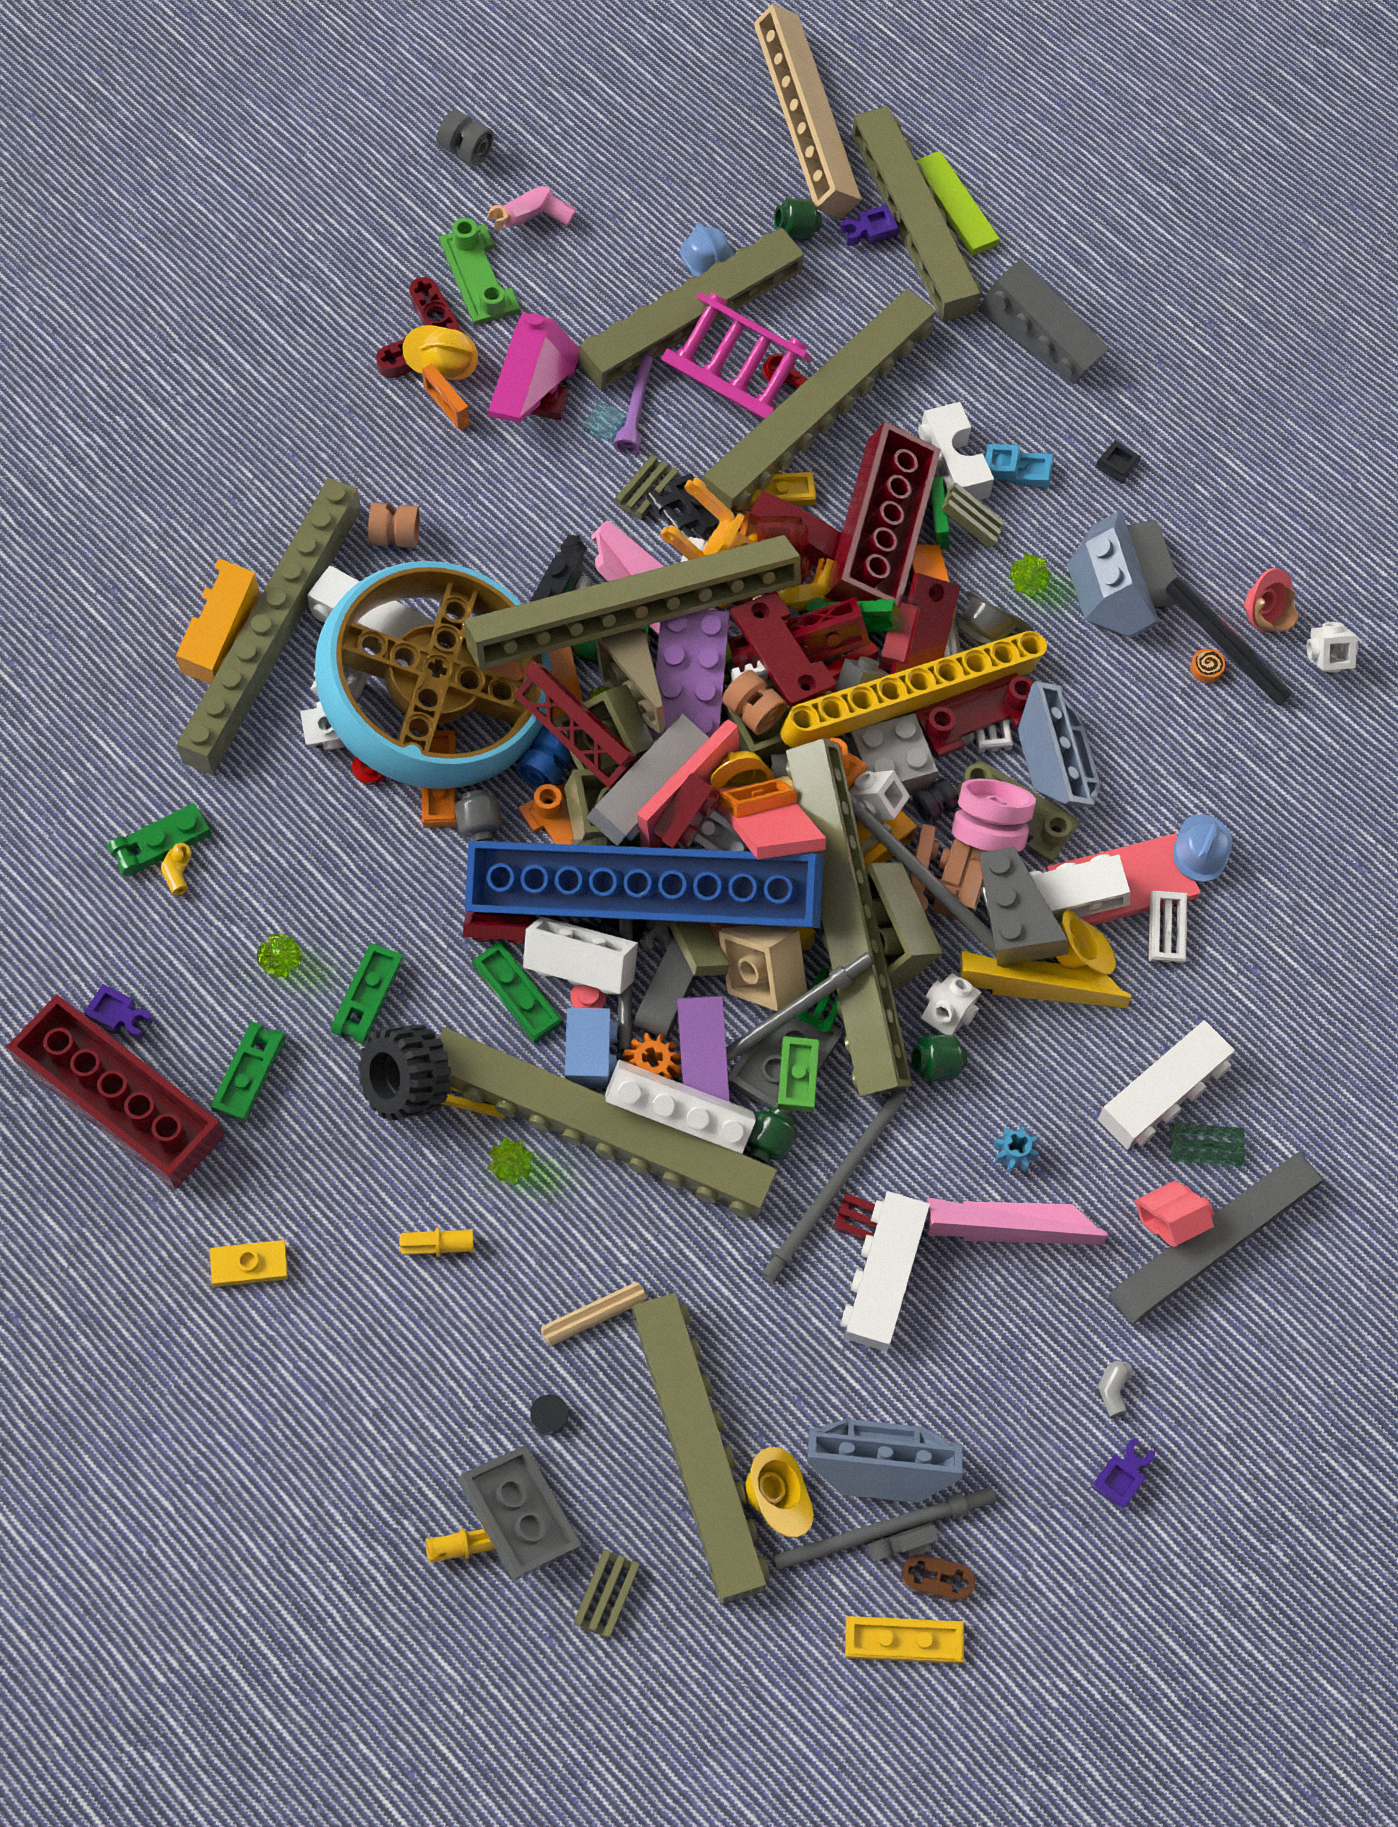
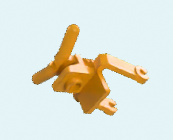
(722, 538)

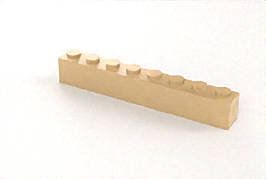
(807, 112)

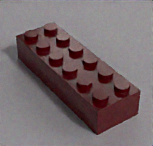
(883, 517)
(116, 1091)

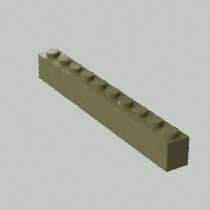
(819, 401)
(632, 602)
(268, 627)
(851, 921)
(612, 1131)

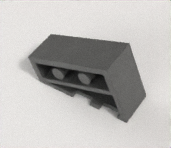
(1017, 911)

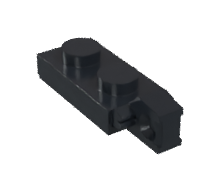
(563, 570)

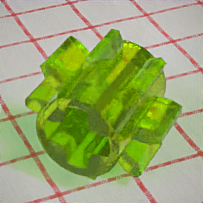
(1030, 574)
(279, 955)
(510, 1161)

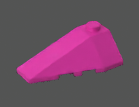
(533, 366)

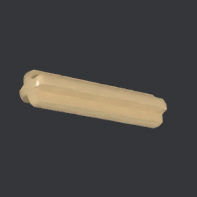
(593, 1314)

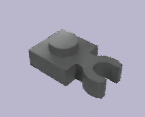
(913, 1541)

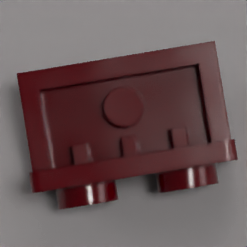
(686, 811)

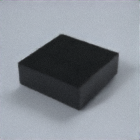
(1118, 461)

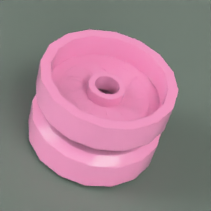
(993, 815)

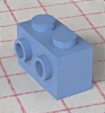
(588, 1047)

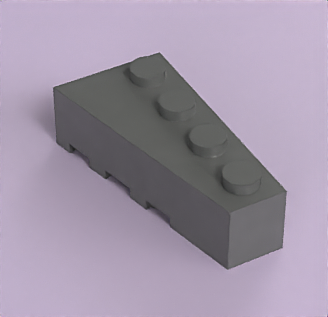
(1042, 322)

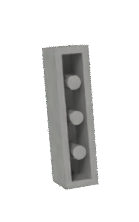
(618, 809)

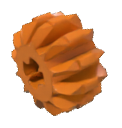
(663, 1056)

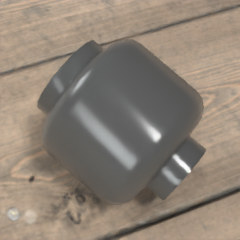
(478, 815)

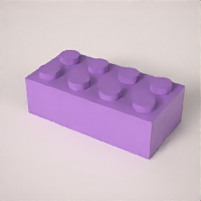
(692, 668)

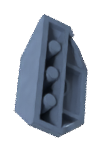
(1111, 579)
(1057, 747)
(884, 1460)

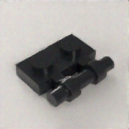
(694, 512)

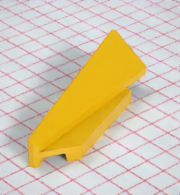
(1042, 981)

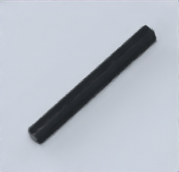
(1228, 640)

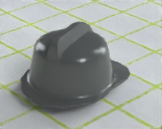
(988, 622)

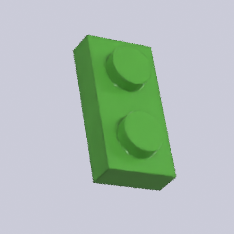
(798, 1074)

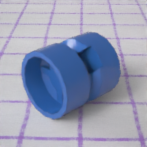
(544, 760)

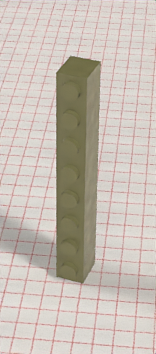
(916, 213)
(676, 312)
(699, 1450)

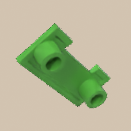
(473, 273)

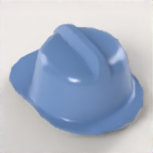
(704, 249)
(1202, 848)

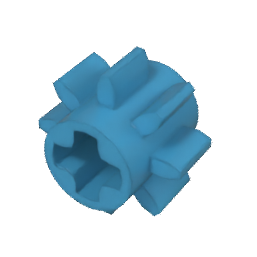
(1013, 1158)

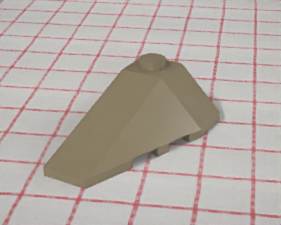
(627, 660)

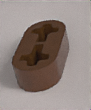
(939, 1569)

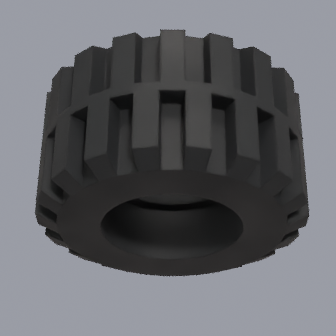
(404, 1072)

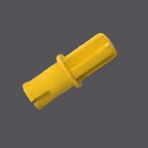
(436, 1242)
(457, 1545)

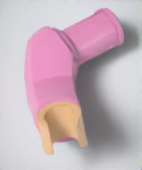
(529, 206)

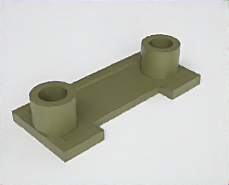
(1045, 817)

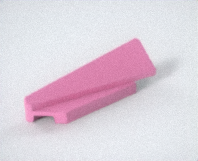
(622, 557)
(1012, 1222)

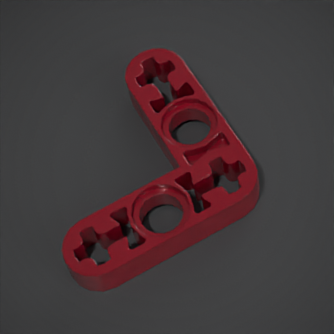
(436, 304)

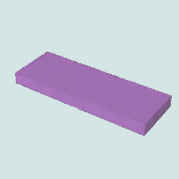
(703, 1045)

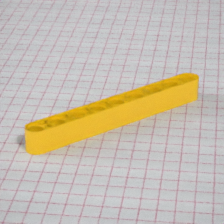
(911, 689)

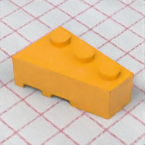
(220, 622)

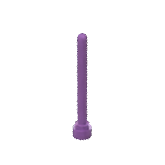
(629, 435)

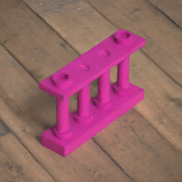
(710, 374)

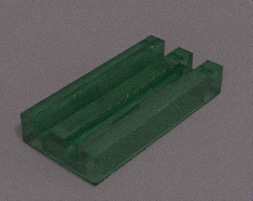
(1207, 1157)

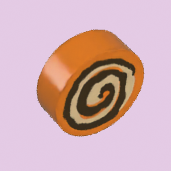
(1207, 665)

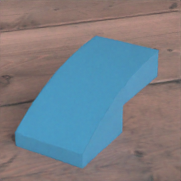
(1020, 468)

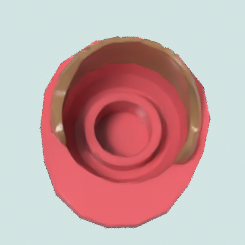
(1271, 602)

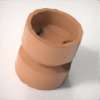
(394, 525)
(750, 698)

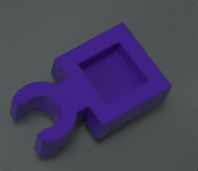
(873, 224)
(115, 1010)
(1120, 1478)

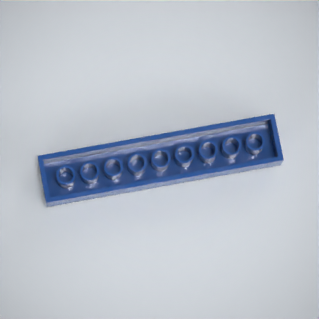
(644, 884)

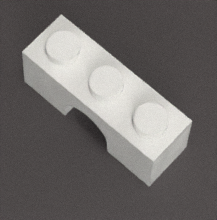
(948, 430)

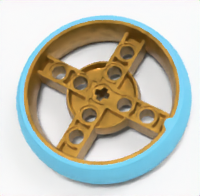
(408, 756)

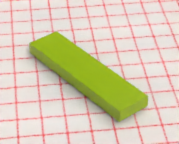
(958, 204)

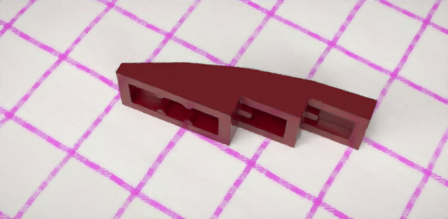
(822, 537)

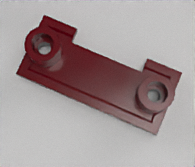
(932, 620)
(778, 650)
(973, 712)

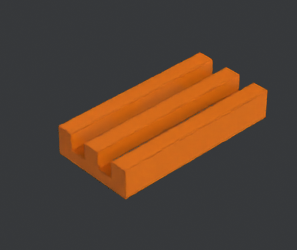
(445, 397)
(757, 798)

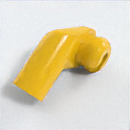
(174, 866)

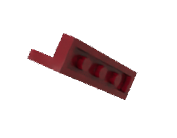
(819, 641)
(580, 715)

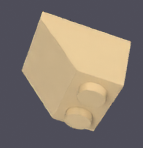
(764, 964)

